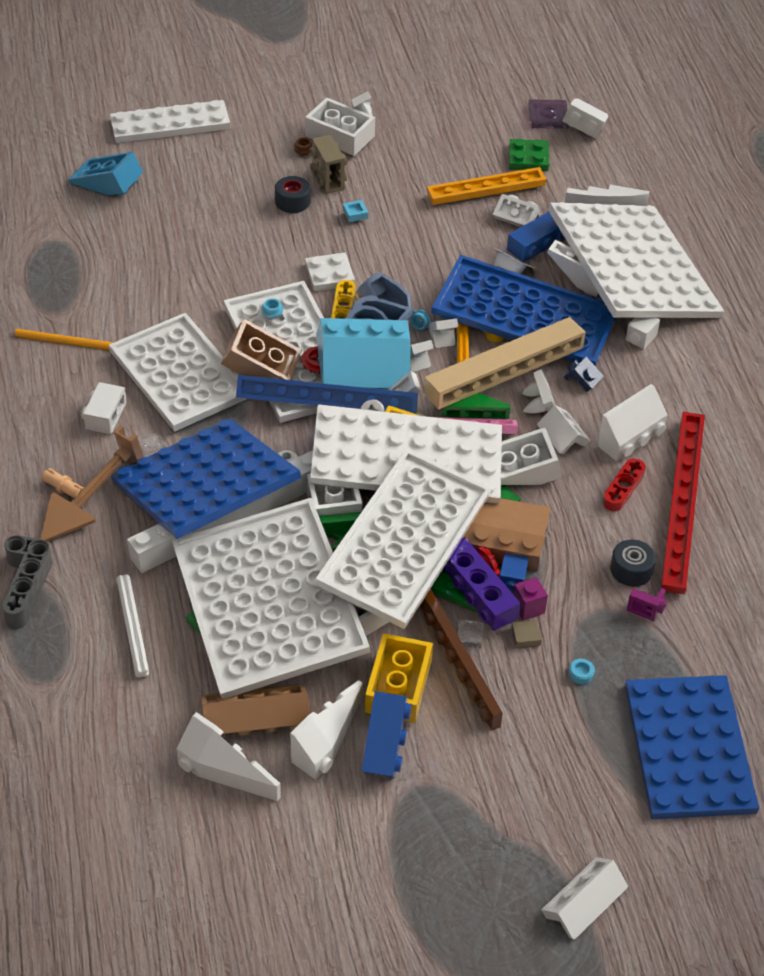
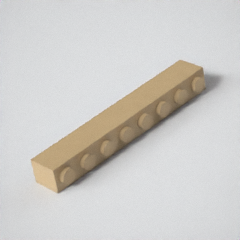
(503, 363)

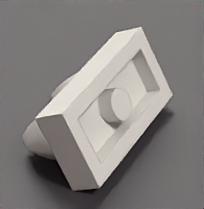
(363, 103)
(536, 388)

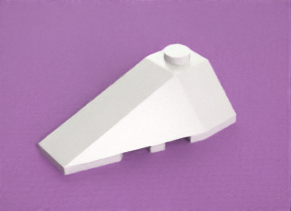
(320, 735)
(214, 759)

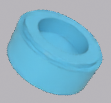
(581, 671)

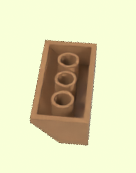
(257, 709)

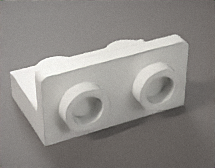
(515, 211)

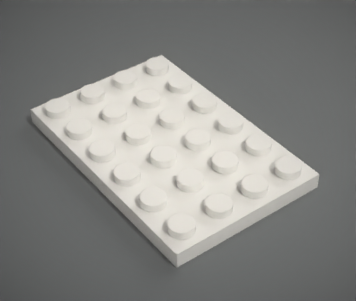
(178, 371)

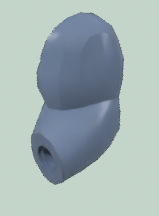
(381, 300)

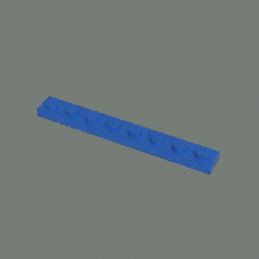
(321, 394)

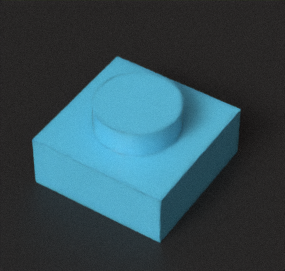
(355, 211)

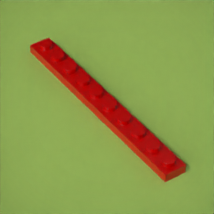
(683, 503)

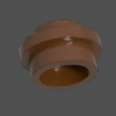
(302, 146)

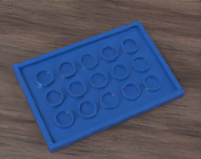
(690, 747)

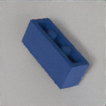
(534, 237)
(386, 734)

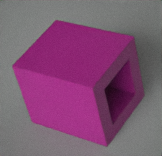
(531, 598)

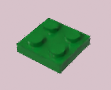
(528, 154)

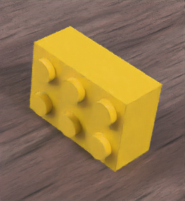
(400, 670)

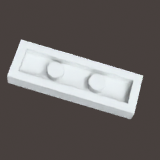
(586, 896)

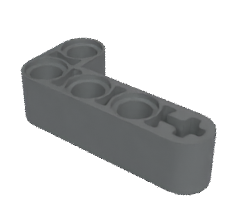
(33, 562)

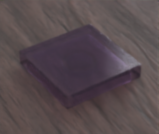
(547, 113)

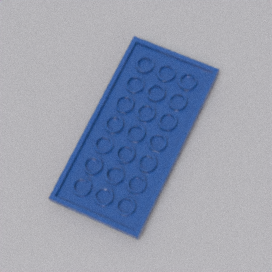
(519, 305)

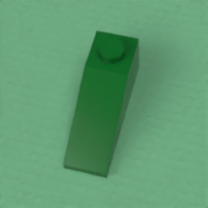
(477, 407)

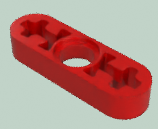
(624, 492)

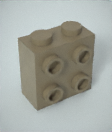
(328, 164)

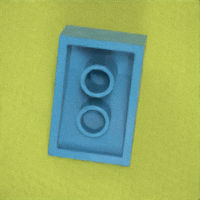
(108, 173)

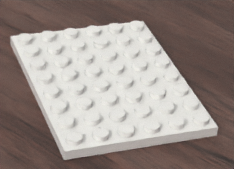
(635, 261)
(260, 600)

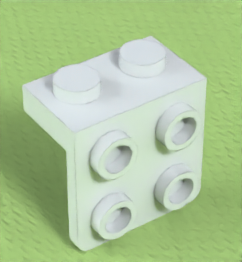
(585, 118)

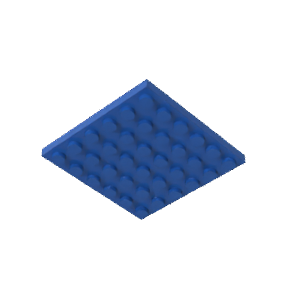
(204, 477)

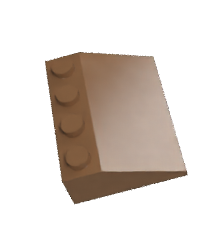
(510, 529)

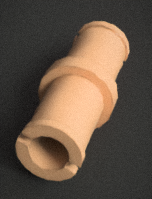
(63, 484)

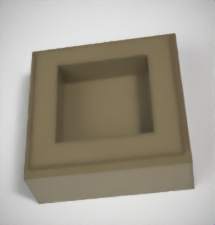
(526, 633)

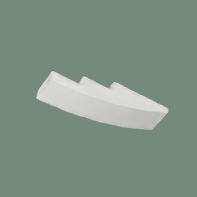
(614, 195)

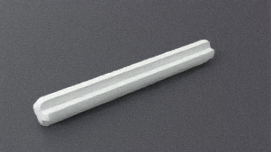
(132, 626)

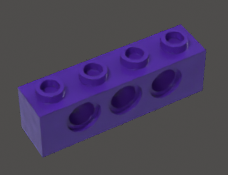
(481, 586)

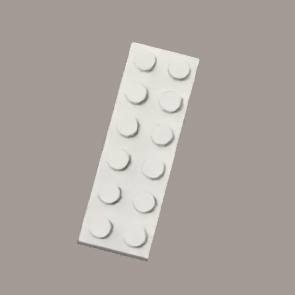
(170, 121)

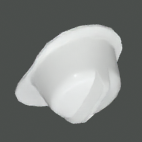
(509, 263)

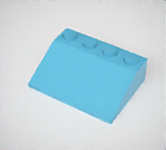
(363, 352)

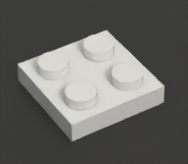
(328, 271)

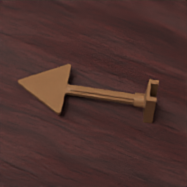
(67, 516)

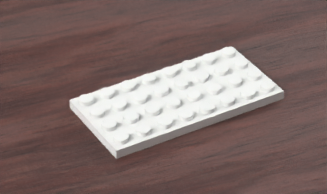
(295, 325)
(363, 445)
(403, 538)

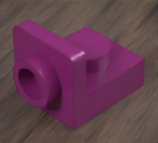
(645, 604)

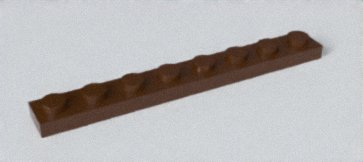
(465, 667)

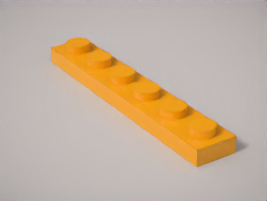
(486, 186)

